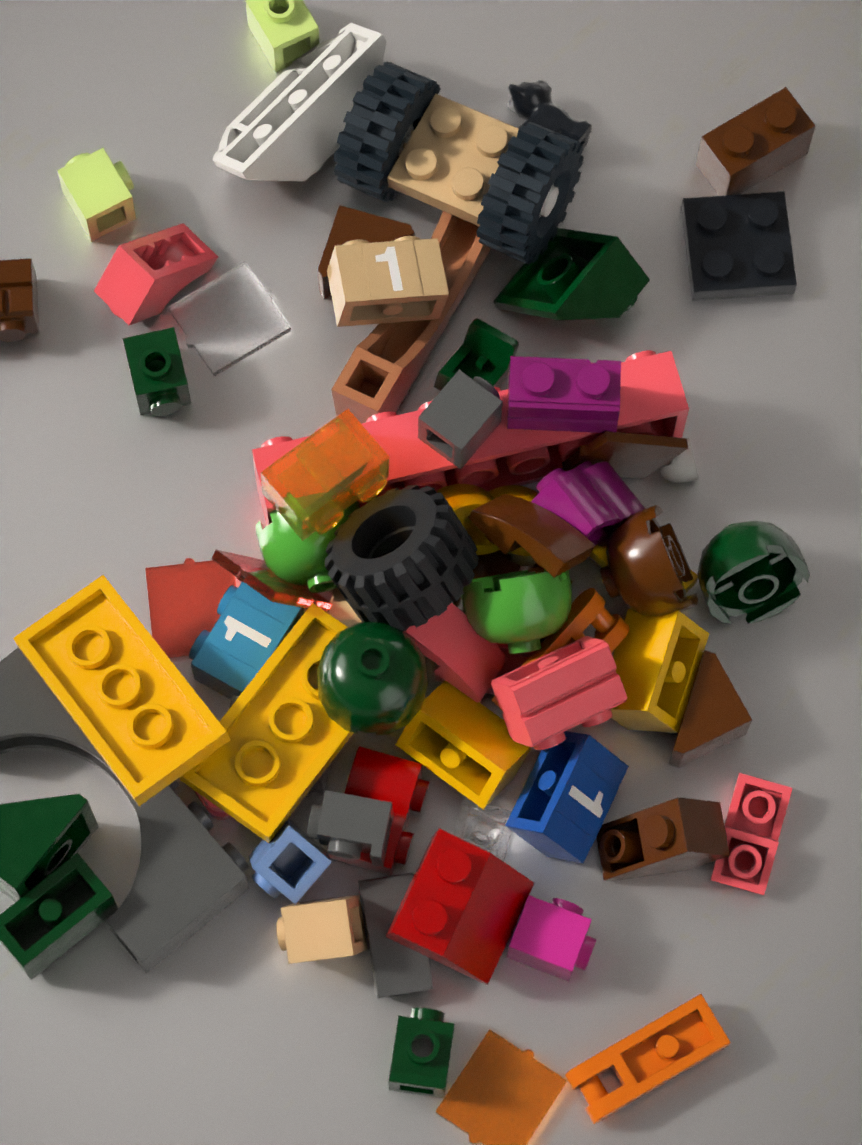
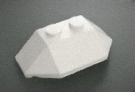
(300, 114)

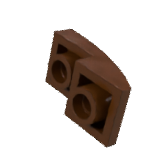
(519, 523)

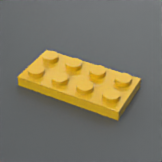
(121, 690)
(276, 734)

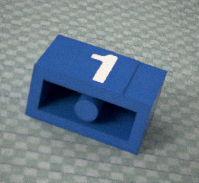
(567, 797)

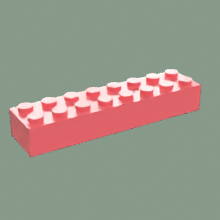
(649, 405)

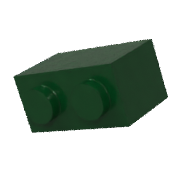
(55, 916)

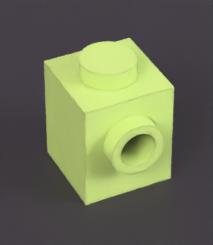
(282, 29)
(98, 192)

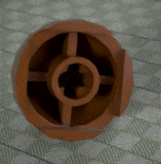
(647, 566)

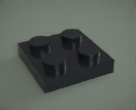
(738, 246)

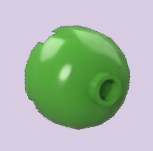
(295, 559)
(518, 607)

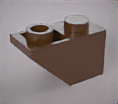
(663, 839)

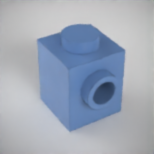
(288, 863)

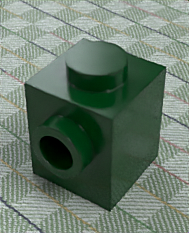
(157, 372)

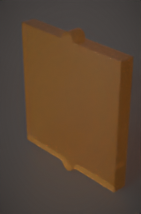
(501, 1094)

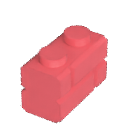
(560, 692)

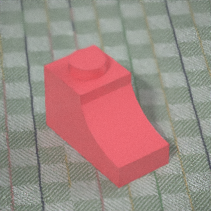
(152, 271)

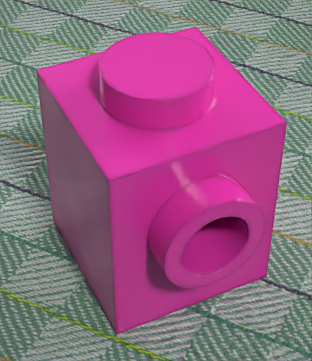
(552, 937)

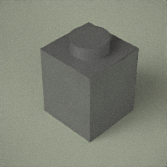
(460, 418)

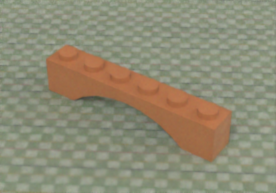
(395, 352)

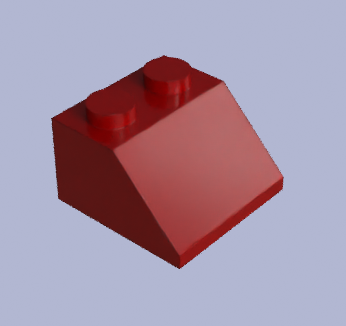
(460, 906)

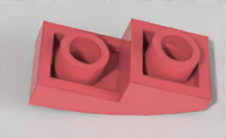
(461, 654)
(752, 833)

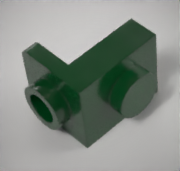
(483, 355)

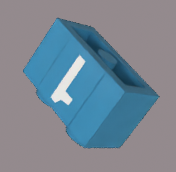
(240, 639)

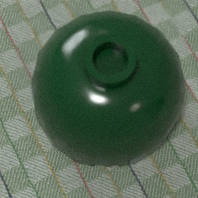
(751, 571)
(372, 678)

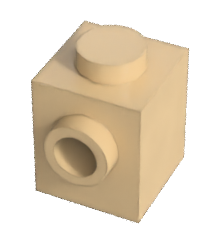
(322, 929)

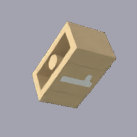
(387, 281)

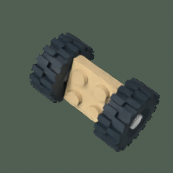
(458, 161)

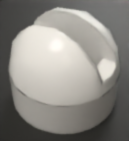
(681, 468)

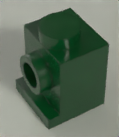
(415, 1073)

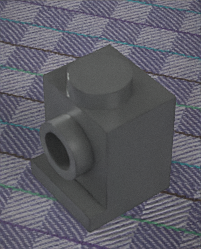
(352, 826)

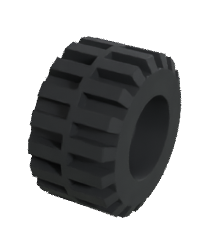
(402, 557)

